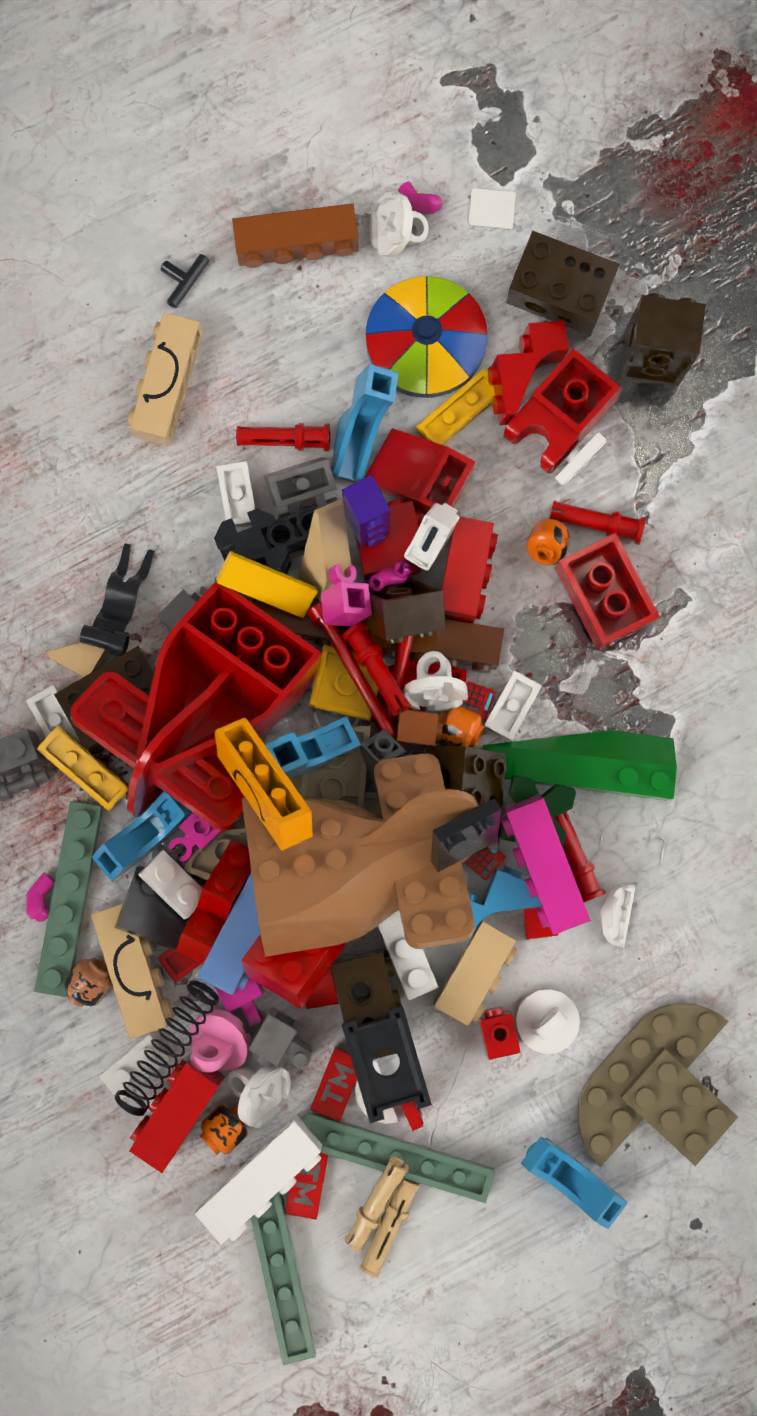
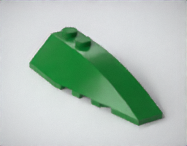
(596, 762)

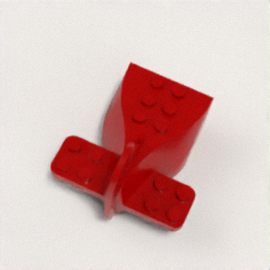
(212, 670)

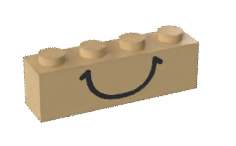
(165, 379)
(132, 975)

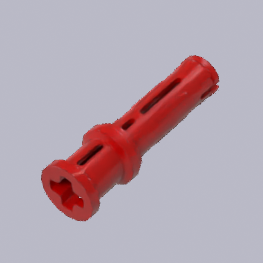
(298, 436)
(610, 523)
(370, 656)
(579, 865)

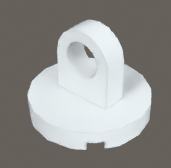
(392, 225)
(435, 691)
(547, 1021)
(259, 1092)

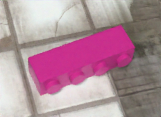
(546, 865)

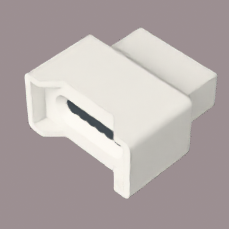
(432, 535)

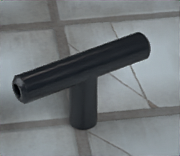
(185, 279)

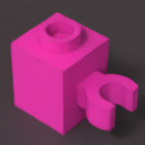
(345, 601)
(197, 833)
(245, 1000)

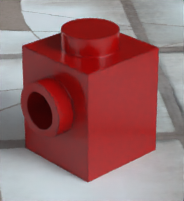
(504, 1043)

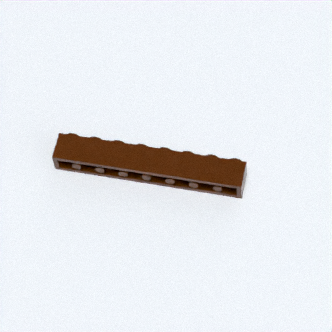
(458, 642)

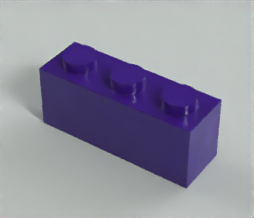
(366, 512)

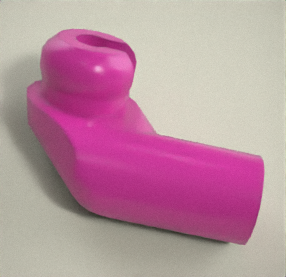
(420, 202)
(390, 576)
(35, 898)

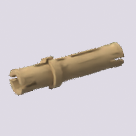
(370, 1214)
(395, 1214)

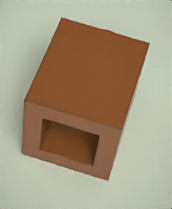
(417, 728)

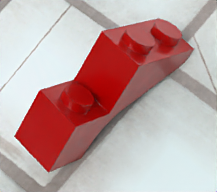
(511, 373)
(216, 902)

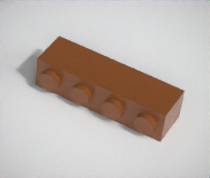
(295, 235)

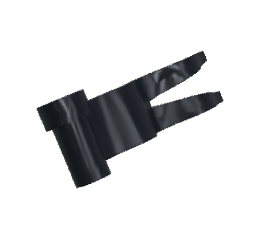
(118, 607)

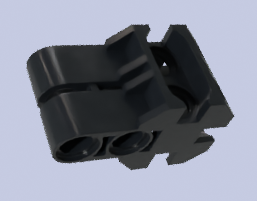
(261, 540)

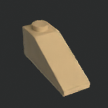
(325, 547)

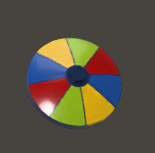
(428, 335)

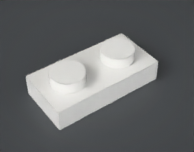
(236, 492)
(512, 706)
(49, 712)
(172, 884)
(121, 1069)

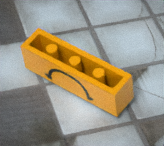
(264, 784)

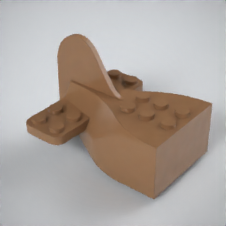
(364, 866)

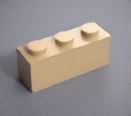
(475, 974)

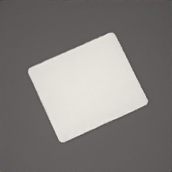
(492, 208)

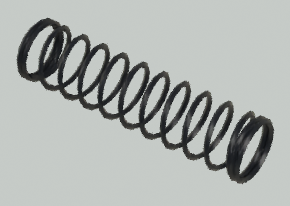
(139, 1099)

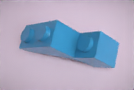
(359, 424)
(504, 893)

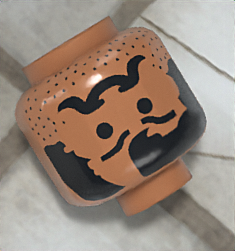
(88, 982)

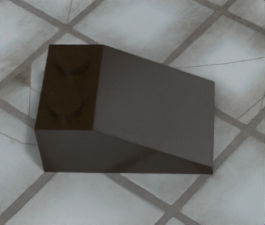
(406, 611)

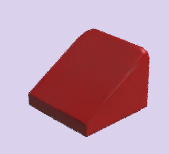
(532, 925)

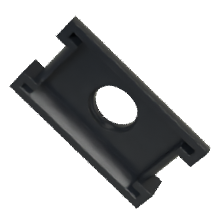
(391, 1090)

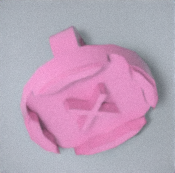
(220, 1042)

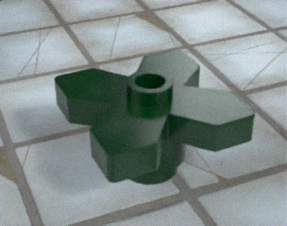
(557, 799)

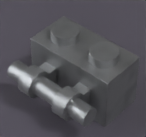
(301, 483)
(20, 754)
(277, 1038)

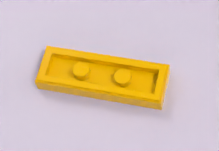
(458, 410)
(266, 584)
(83, 767)

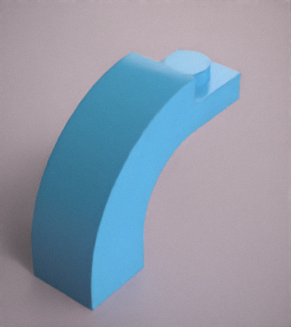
(313, 749)
(141, 836)
(574, 1181)

